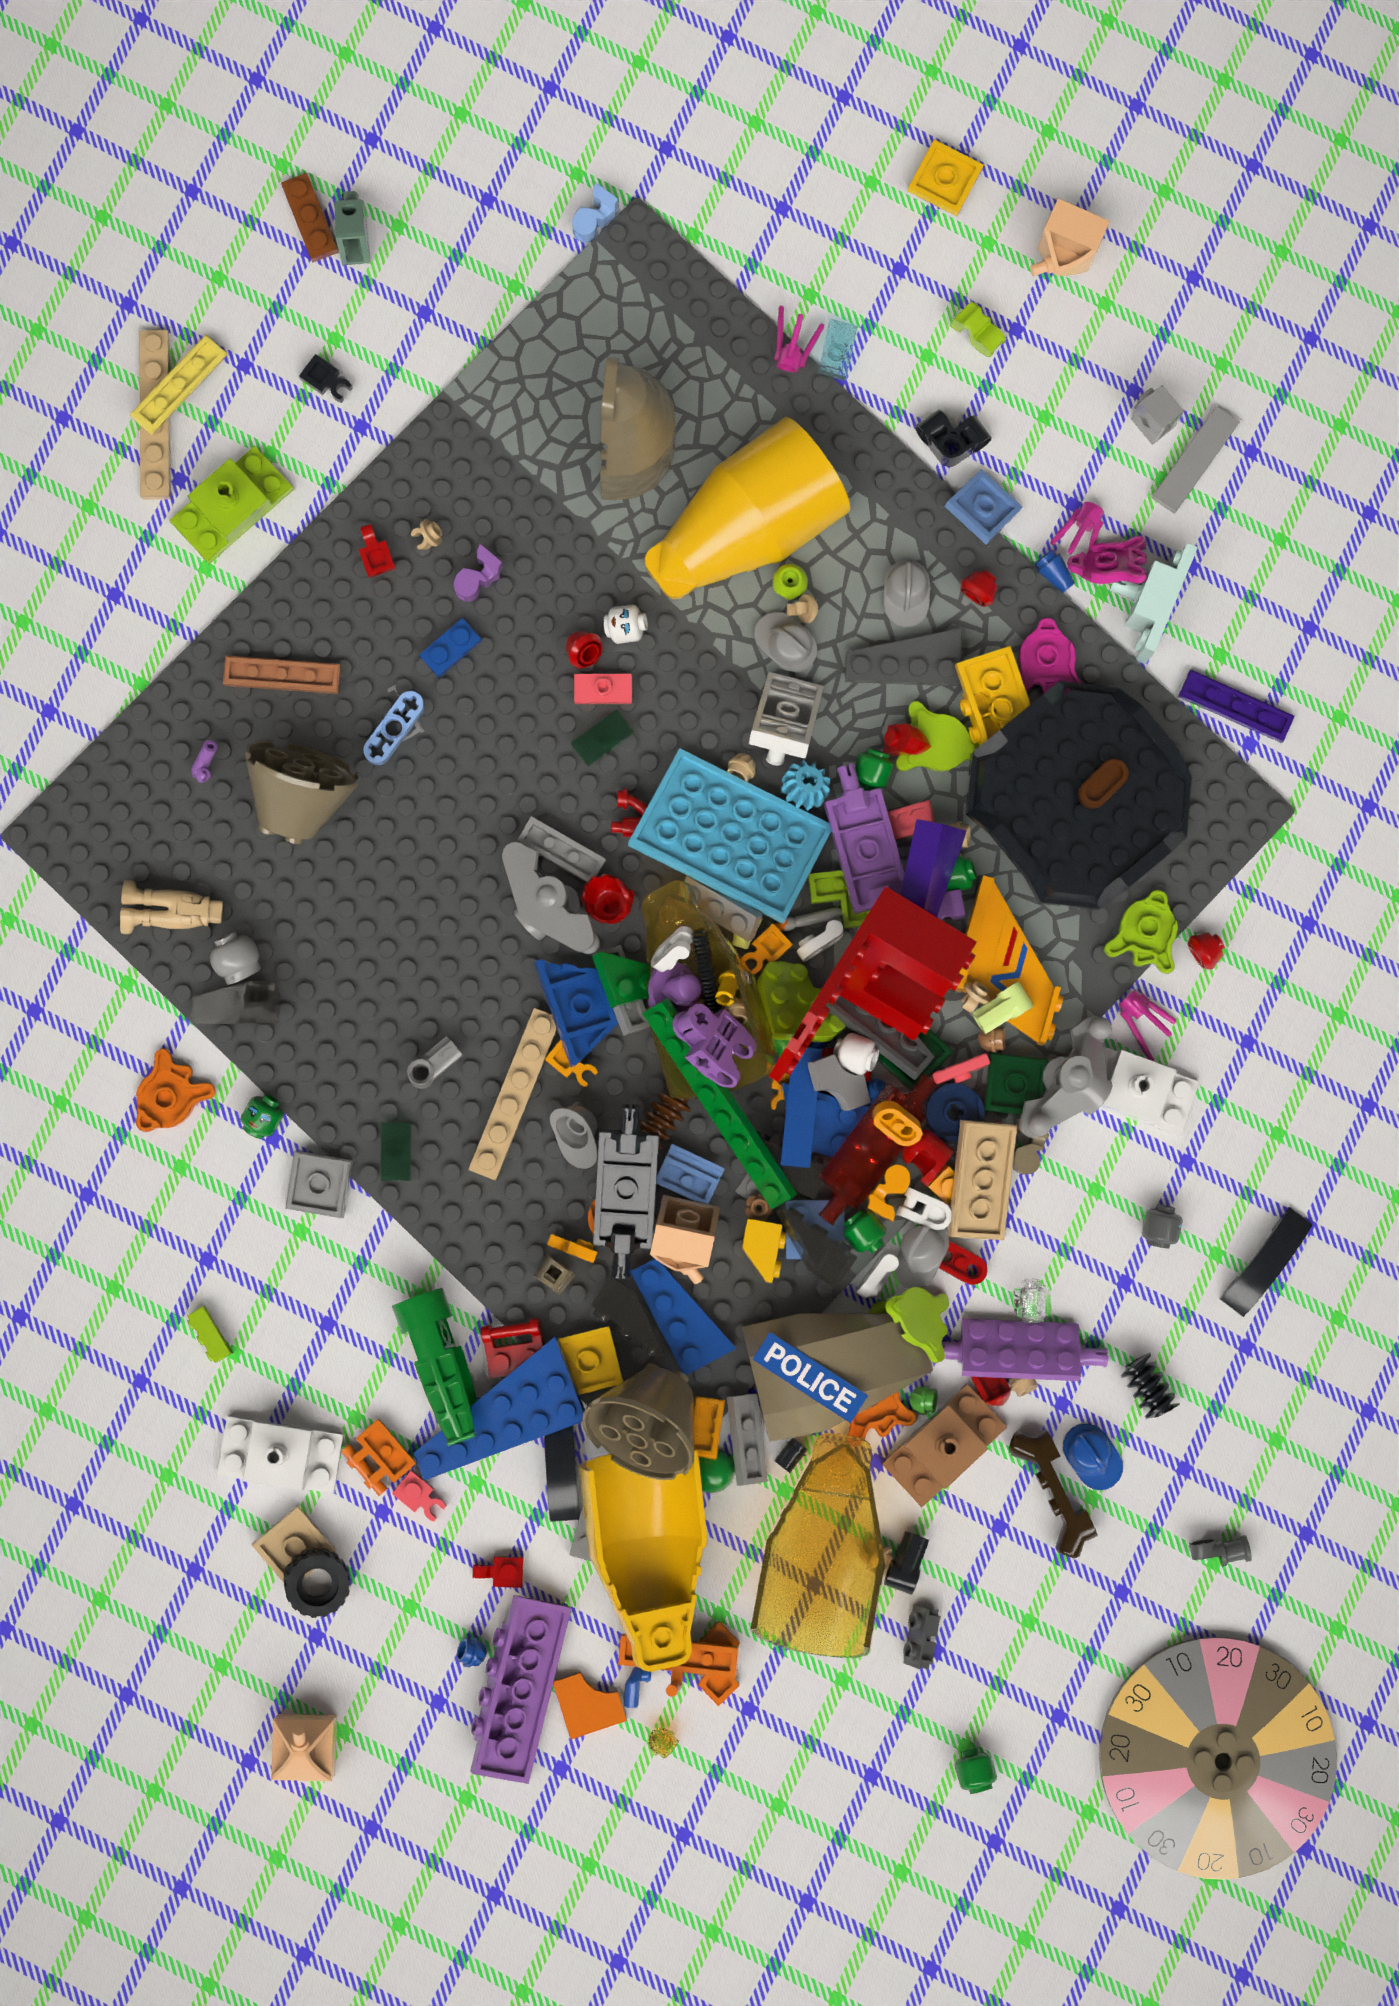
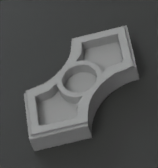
(831, 1077)

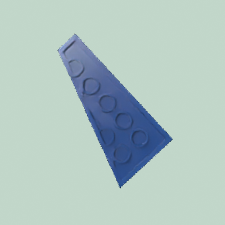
(519, 1409)

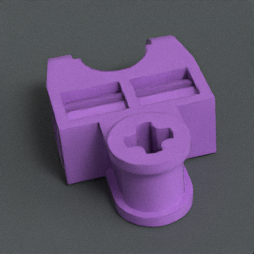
(714, 1042)

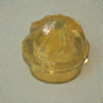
(662, 1742)

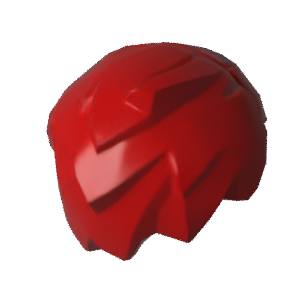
(607, 899)

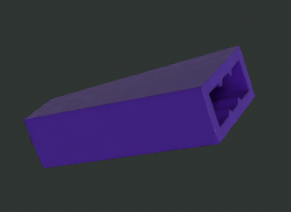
(931, 864)

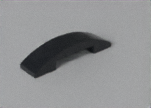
(1267, 1262)
(561, 1475)

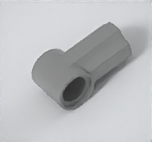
(435, 1061)

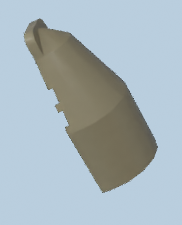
(637, 431)

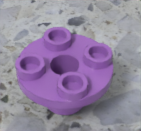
(677, 984)

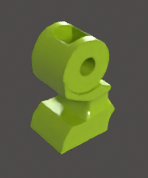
(982, 333)

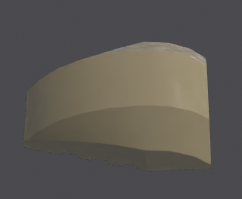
(854, 1346)

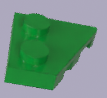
(622, 978)

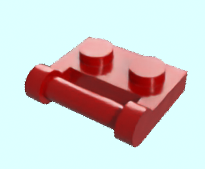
(506, 1358)

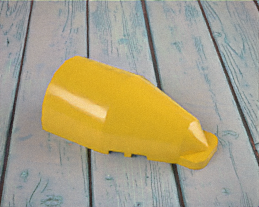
(750, 512)
(647, 1553)

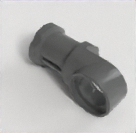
(1225, 1551)

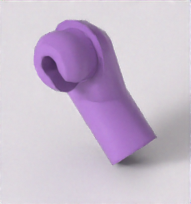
(203, 761)

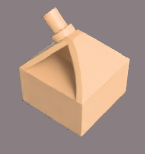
(1069, 240)
(685, 1235)
(304, 1747)

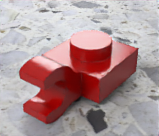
(375, 555)
(505, 1571)

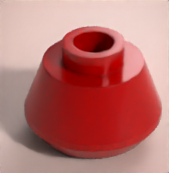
(979, 587)
(583, 649)
(1206, 949)

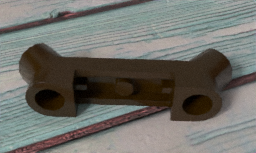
(1077, 1525)

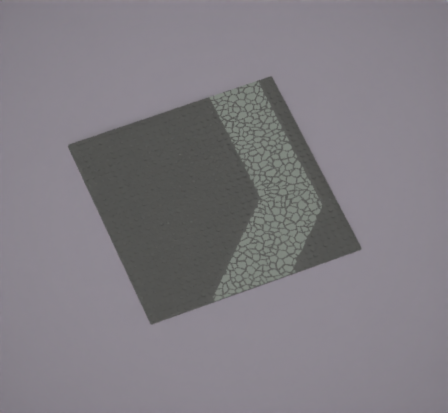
(402, 901)

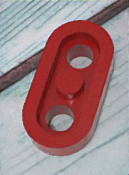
(960, 1261)

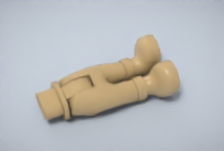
(184, 909)

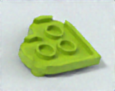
(787, 998)

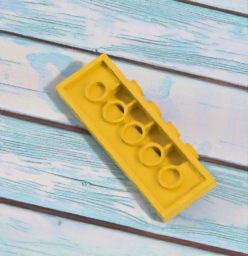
(991, 692)

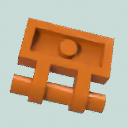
(385, 1451)

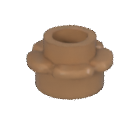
(753, 1213)

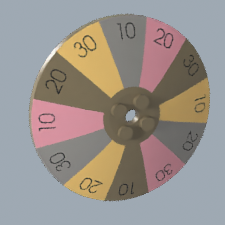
(1163, 1748)

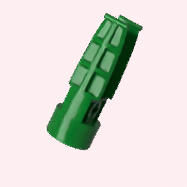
(439, 1363)

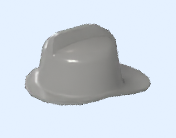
(906, 593)
(785, 641)
(575, 1134)
(921, 1256)

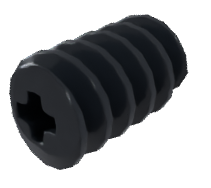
(1149, 1387)

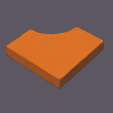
(586, 1707)

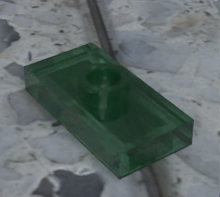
(602, 738)
(395, 1151)

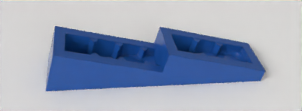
(800, 1114)

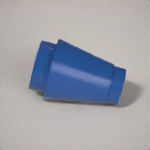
(1055, 570)

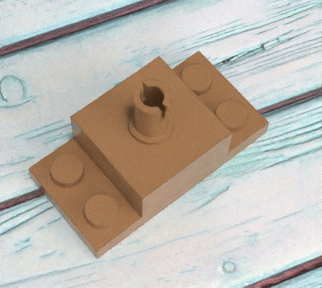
(944, 1446)

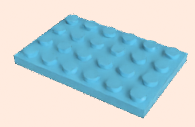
(730, 835)

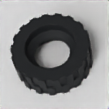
(323, 1604)

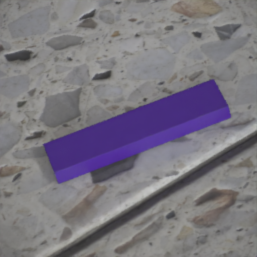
(1236, 706)

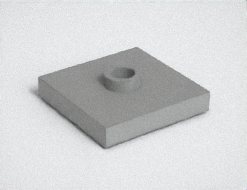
(319, 1184)

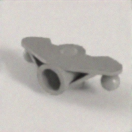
(545, 903)
(1073, 1081)

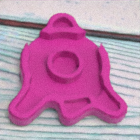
(1112, 562)
(1047, 657)

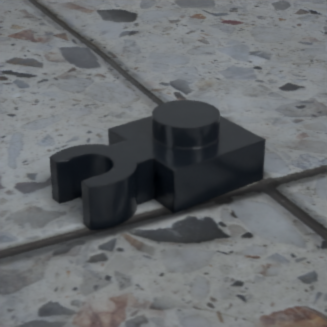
(323, 377)

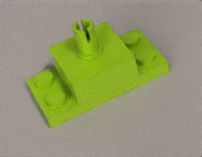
(230, 503)

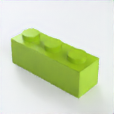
(209, 1335)

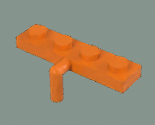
(705, 1660)

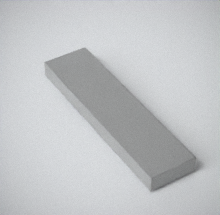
(1195, 459)

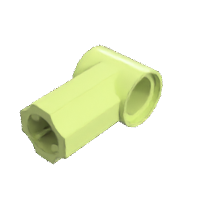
(1008, 1005)

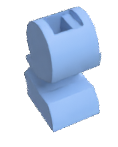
(587, 219)

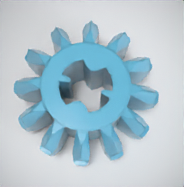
(805, 785)

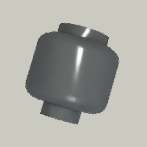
(1162, 1226)

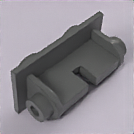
(917, 1650)

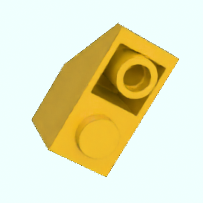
(761, 1246)

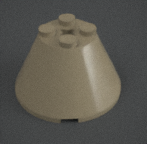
(296, 788)
(646, 1423)

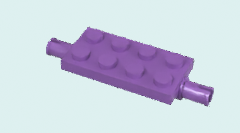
(864, 842)
(1022, 1350)

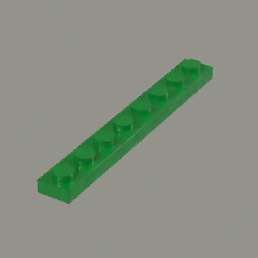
(724, 1112)

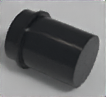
(791, 1455)

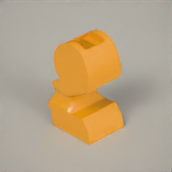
(896, 1181)

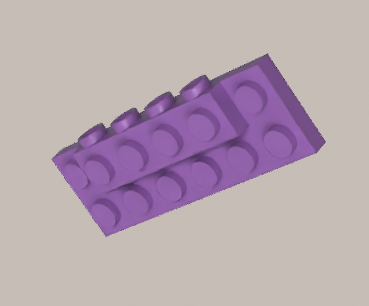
(518, 1689)

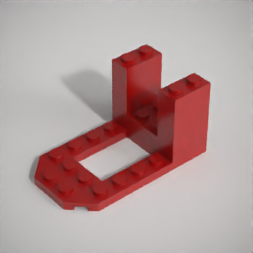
(891, 969)

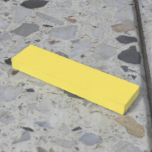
(178, 384)

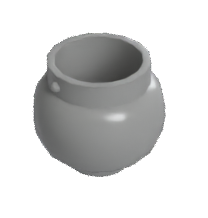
(235, 957)

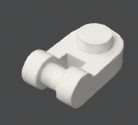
(813, 945)
(672, 949)
(934, 1215)
(871, 1282)

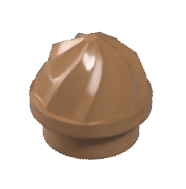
(993, 1040)

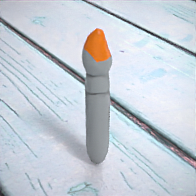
(810, 918)

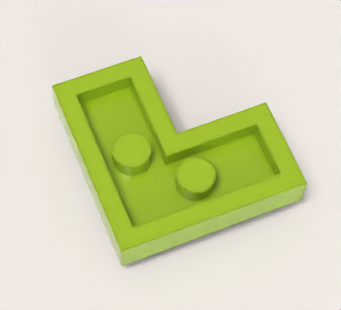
(832, 887)

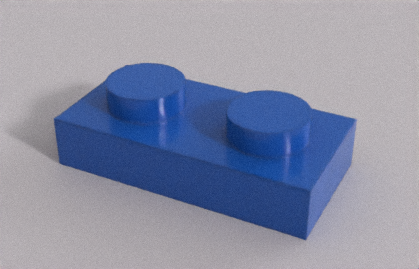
(450, 648)

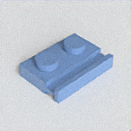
(689, 1175)

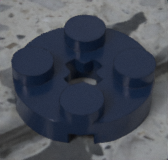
(941, 1102)

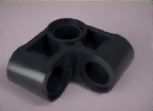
(938, 433)

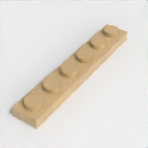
(155, 448)
(514, 1095)

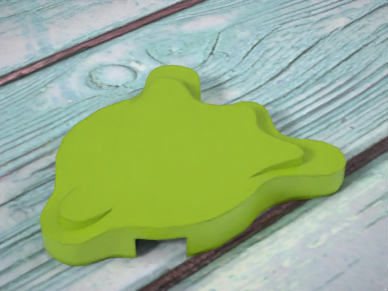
(947, 737)
(1148, 932)
(921, 1319)

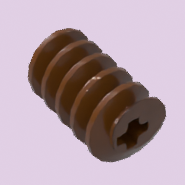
(664, 1115)

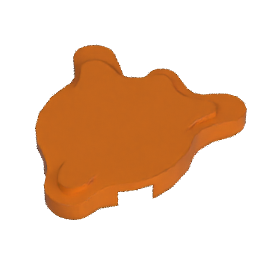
(167, 1094)
(882, 1417)

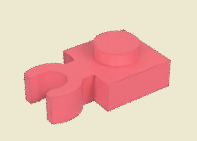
(415, 1493)

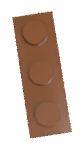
(309, 217)

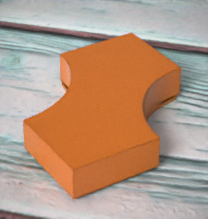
(719, 1687)

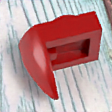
(905, 740)
(992, 1390)

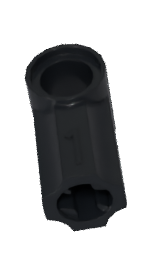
(904, 1569)

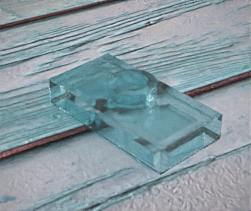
(837, 349)

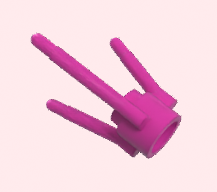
(789, 357)
(1087, 519)
(1137, 1005)

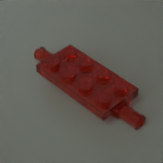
(868, 1152)

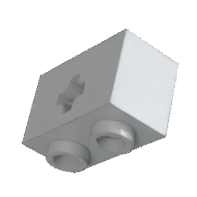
(1156, 413)

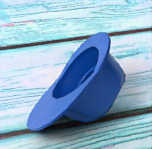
(1093, 1456)

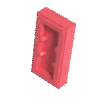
(603, 688)
(904, 819)
(961, 1071)

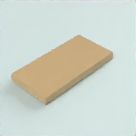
(982, 1180)

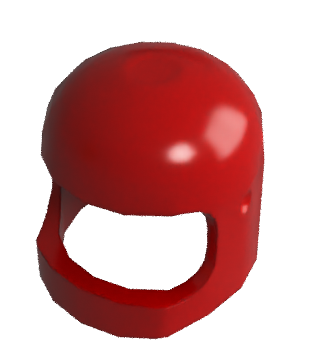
(927, 1155)

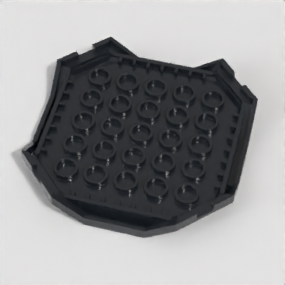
(1029, 803)

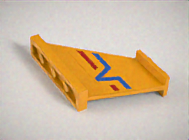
(1006, 958)

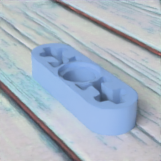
(399, 706)

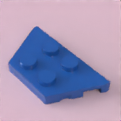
(576, 1006)
(831, 1123)

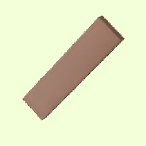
(282, 674)

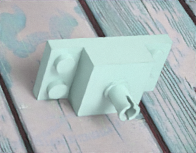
(1155, 599)

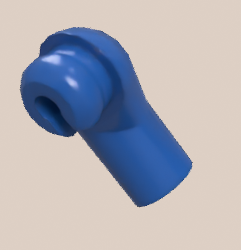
(632, 1686)

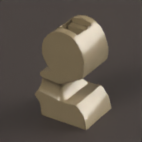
(1026, 1157)
(554, 1274)

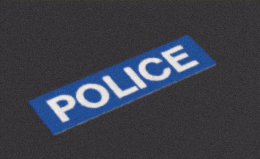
(810, 1377)

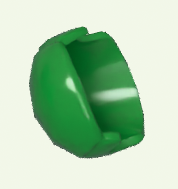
(717, 1473)

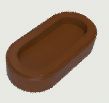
(1103, 783)

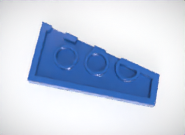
(683, 1323)

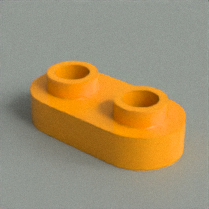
(892, 1119)

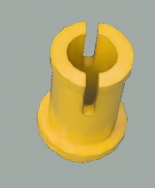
(727, 988)

